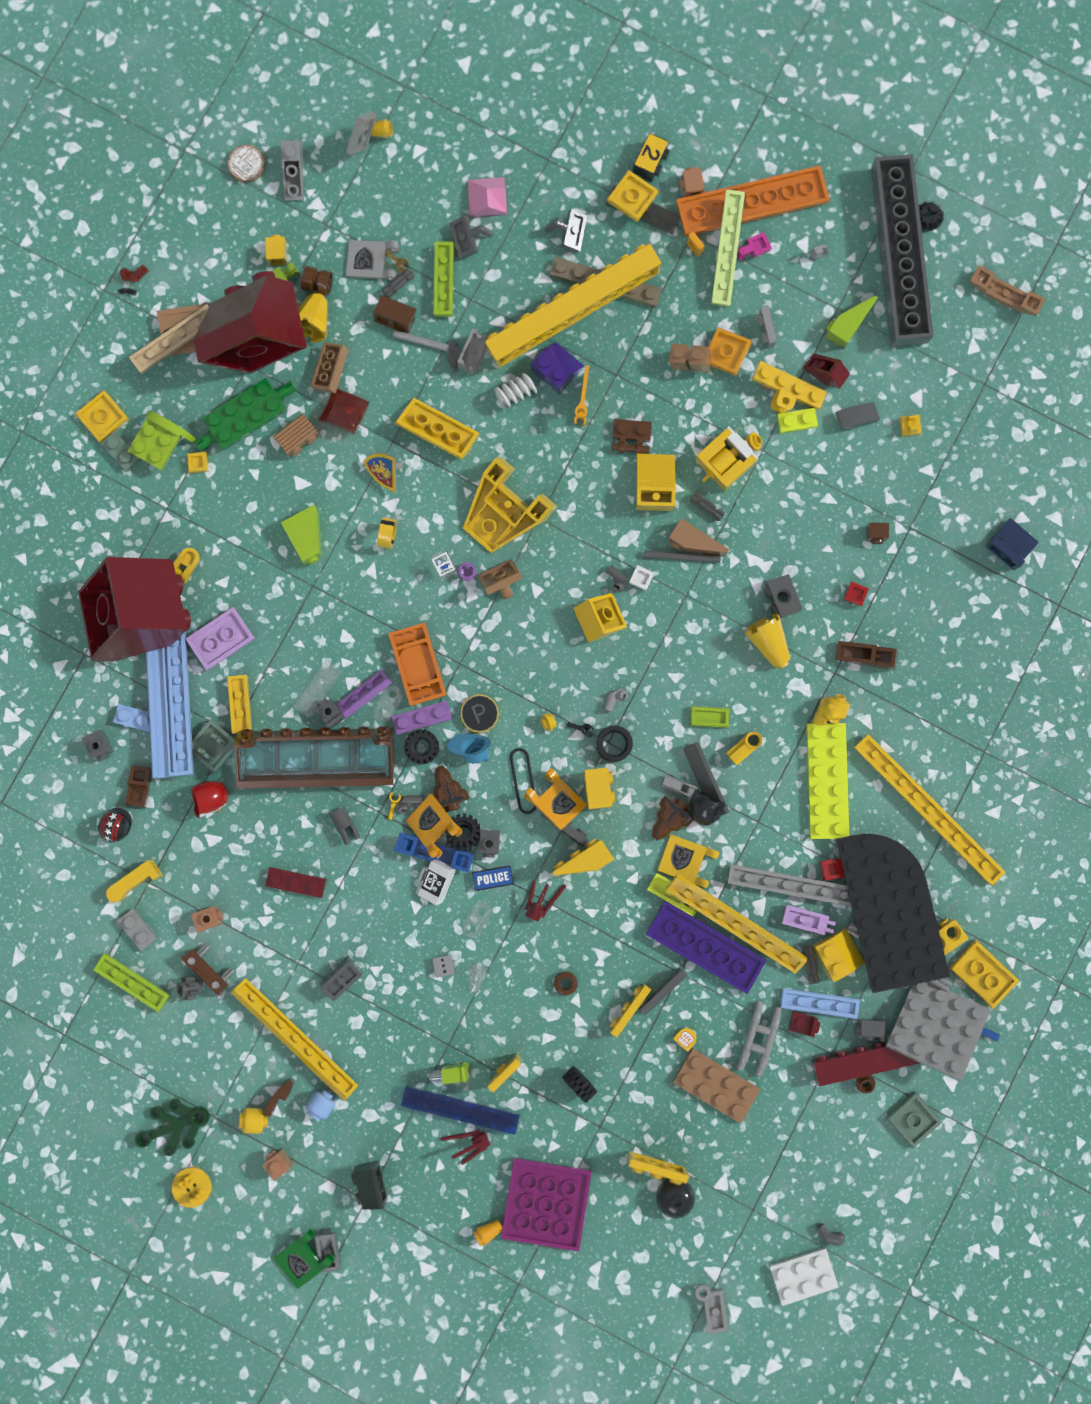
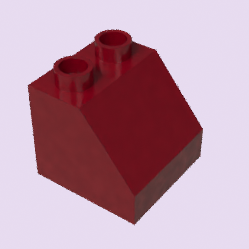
(251, 326)
(132, 607)

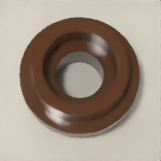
(865, 1088)

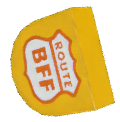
(686, 1038)

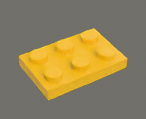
(657, 1168)

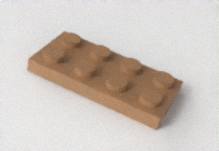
(716, 1085)

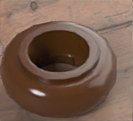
(574, 983)

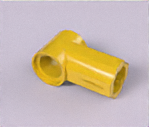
(743, 748)

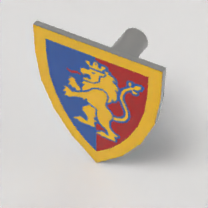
(383, 469)

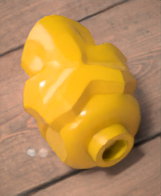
(831, 709)

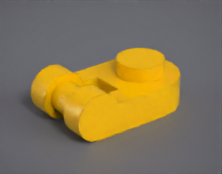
(190, 558)

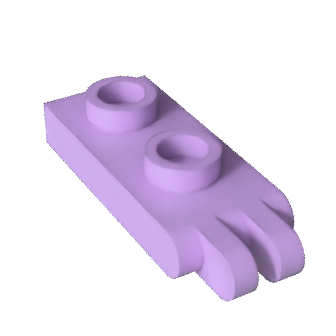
(806, 920)

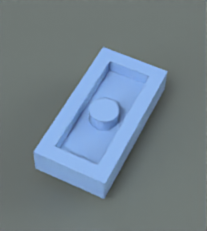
(132, 717)

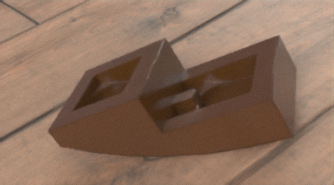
(138, 787)
(282, 1093)

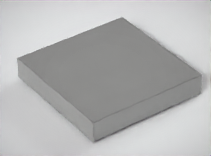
(361, 133)

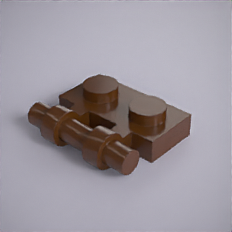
(633, 431)

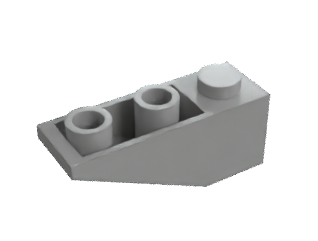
(293, 169)

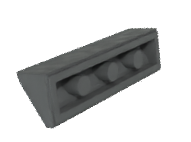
(703, 774)

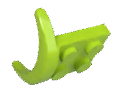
(158, 440)

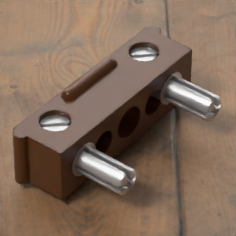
(205, 971)

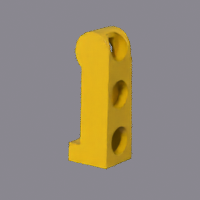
(119, 890)

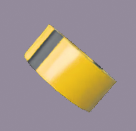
(387, 533)

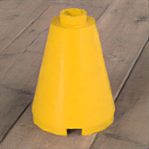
(770, 640)

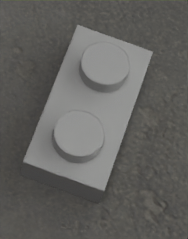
(768, 335)
(137, 929)

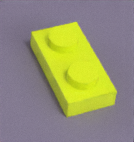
(797, 420)

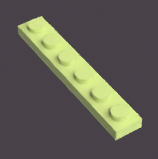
(727, 248)

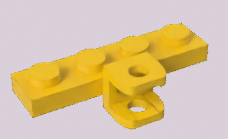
(787, 388)

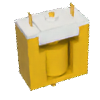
(721, 463)

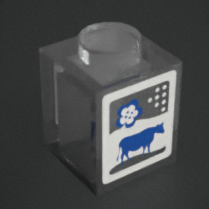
(443, 565)

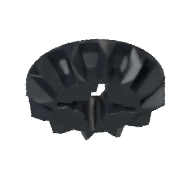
(936, 220)

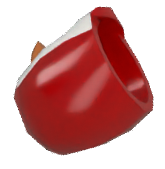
(209, 797)

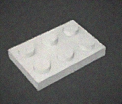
(803, 1276)

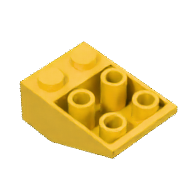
(655, 482)
(590, 859)

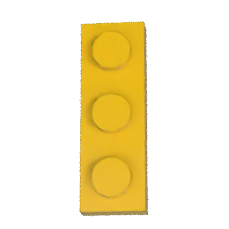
(239, 703)
(629, 1009)

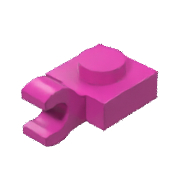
(756, 246)

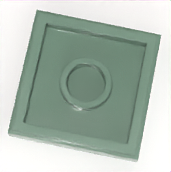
(913, 1119)

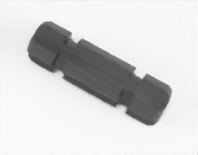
(398, 283)
(707, 506)
(811, 966)

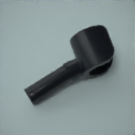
(583, 729)

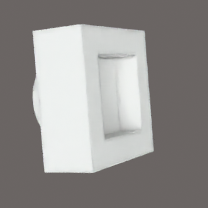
(641, 578)

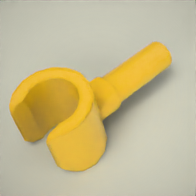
(393, 805)

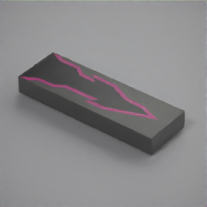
(663, 991)

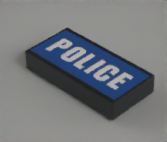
(493, 878)

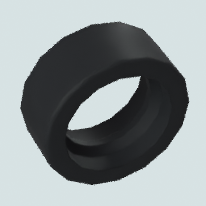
(614, 729)

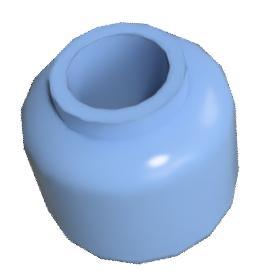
(320, 1105)

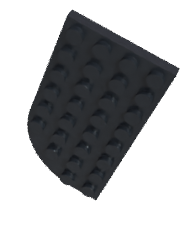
(891, 912)

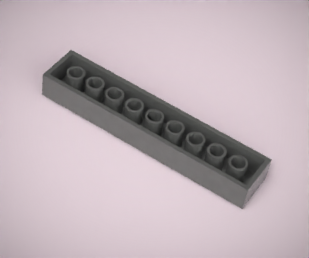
(901, 250)

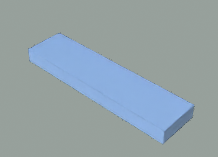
(819, 1003)

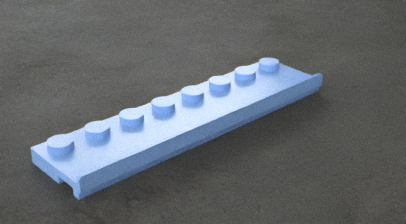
(170, 711)

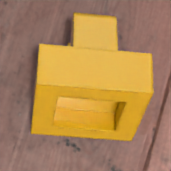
(910, 425)

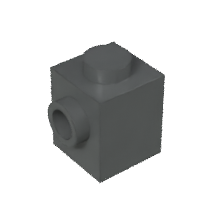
(98, 745)
(489, 843)

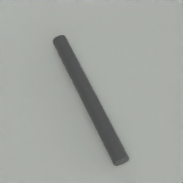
(682, 556)

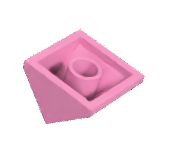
(487, 197)

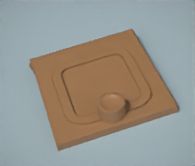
(171, 317)

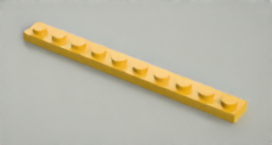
(929, 810)

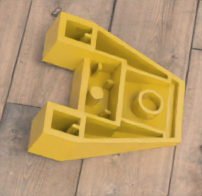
(498, 513)

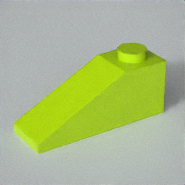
(848, 322)

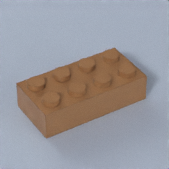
(329, 367)

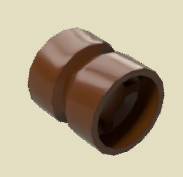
(316, 280)

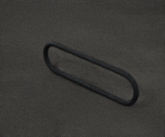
(515, 781)

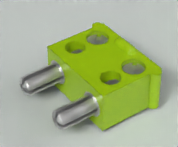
(452, 1073)

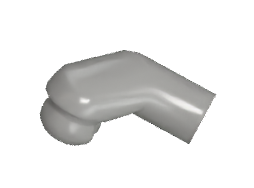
(614, 697)

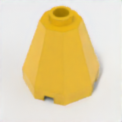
(314, 317)

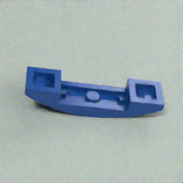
(414, 847)

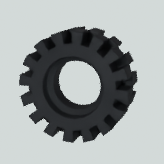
(413, 738)
(469, 841)
(579, 1084)

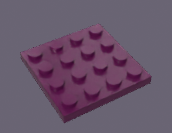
(546, 1204)

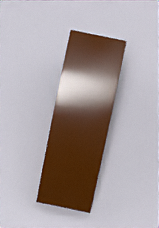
(867, 655)

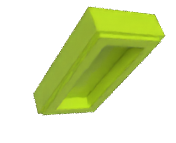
(709, 717)

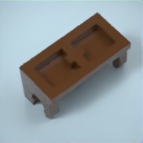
(394, 314)

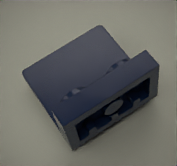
(1012, 544)

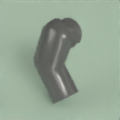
(408, 801)

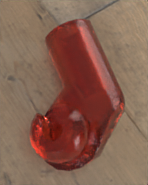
(133, 276)

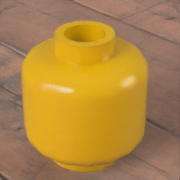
(252, 1121)

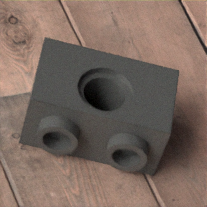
(785, 586)

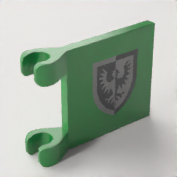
(300, 1262)

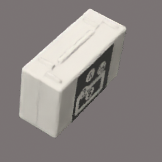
(436, 881)

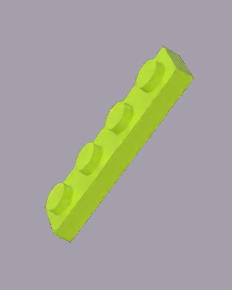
(443, 279)
(131, 982)

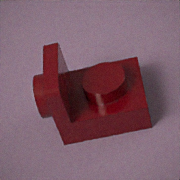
(804, 1024)

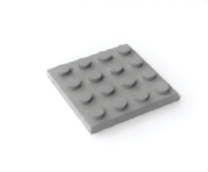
(938, 1029)

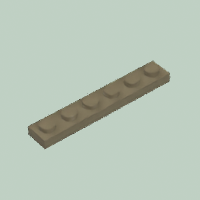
(577, 273)

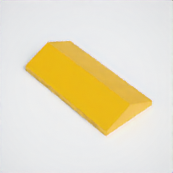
(437, 428)

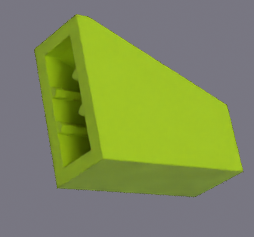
(304, 534)

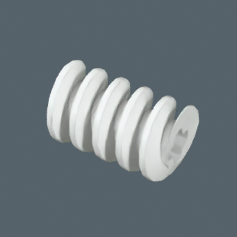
(514, 390)

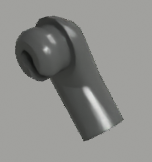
(619, 578)
(830, 1238)

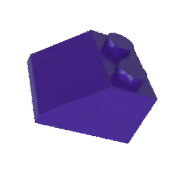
(556, 367)

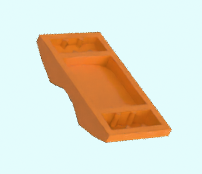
(417, 664)

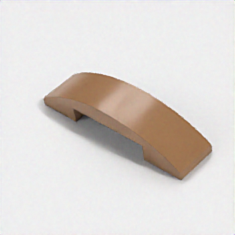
(1006, 294)

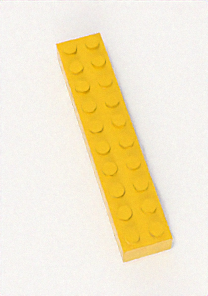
(574, 305)

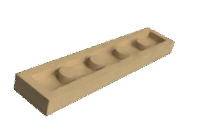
(168, 342)

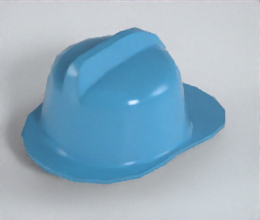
(471, 747)

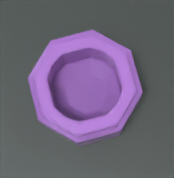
(467, 571)

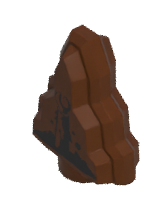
(448, 791)
(671, 817)

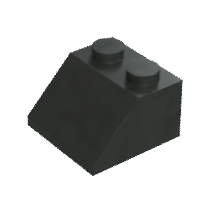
(370, 1186)

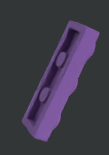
(363, 693)
(422, 718)

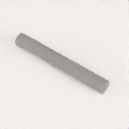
(420, 340)

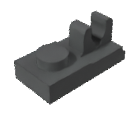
(327, 1244)

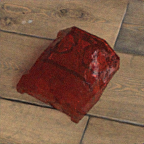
(344, 411)

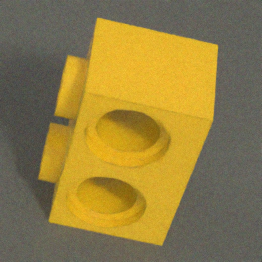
(958, 938)

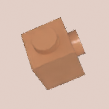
(691, 182)
(207, 918)
(277, 1164)

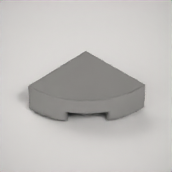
(819, 251)

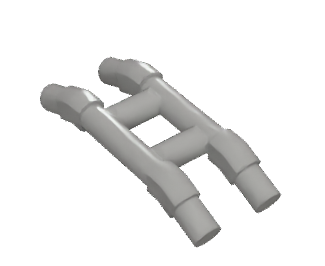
(750, 1046)

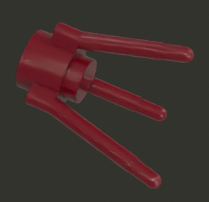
(534, 909)
(480, 1144)

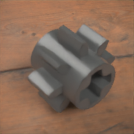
(188, 988)

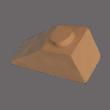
(693, 540)

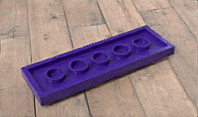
(706, 947)

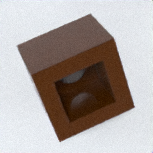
(877, 532)

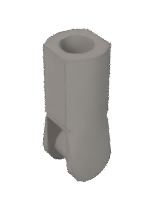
(675, 785)

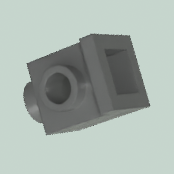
(332, 719)
(870, 1029)

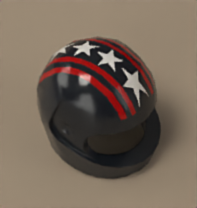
(114, 825)

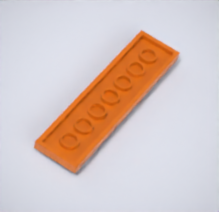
(761, 200)

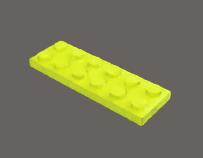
(827, 781)

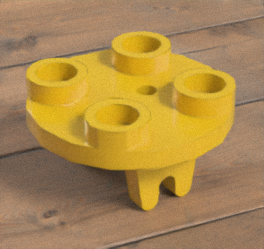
(186, 1179)

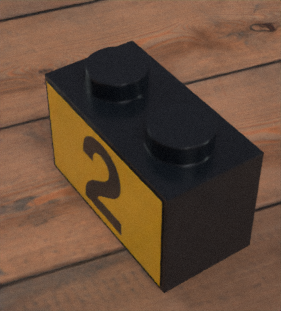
(650, 157)

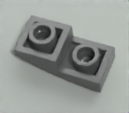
(857, 415)

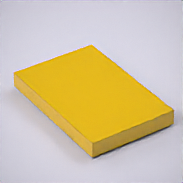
(984, 974)

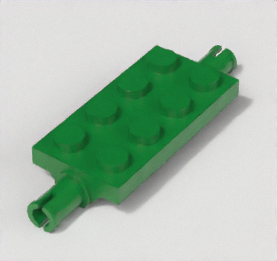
(244, 414)

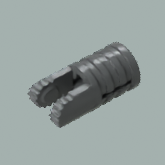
(342, 821)

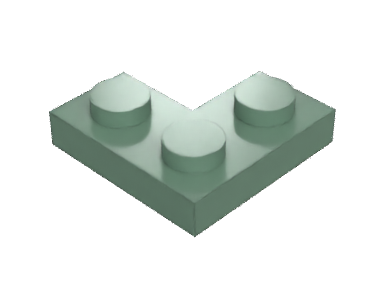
(119, 450)

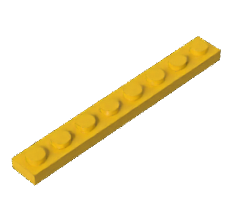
(736, 923)
(294, 1039)

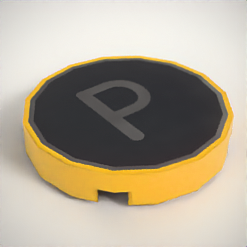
(479, 713)

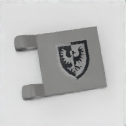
(368, 258)

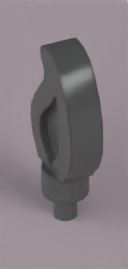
(453, 355)

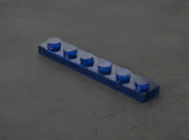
(460, 1110)

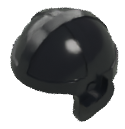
(705, 810)

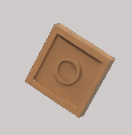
(500, 578)

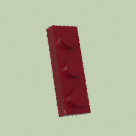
(296, 882)

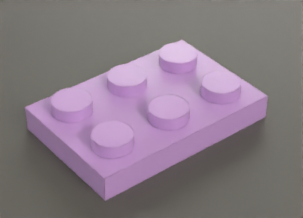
(220, 638)

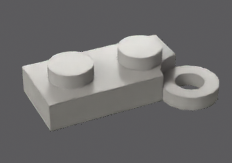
(714, 1309)

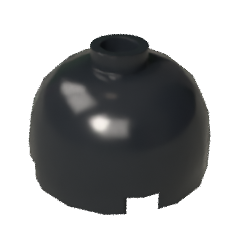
(675, 1199)

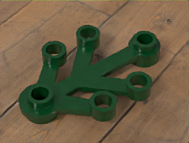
(176, 1126)

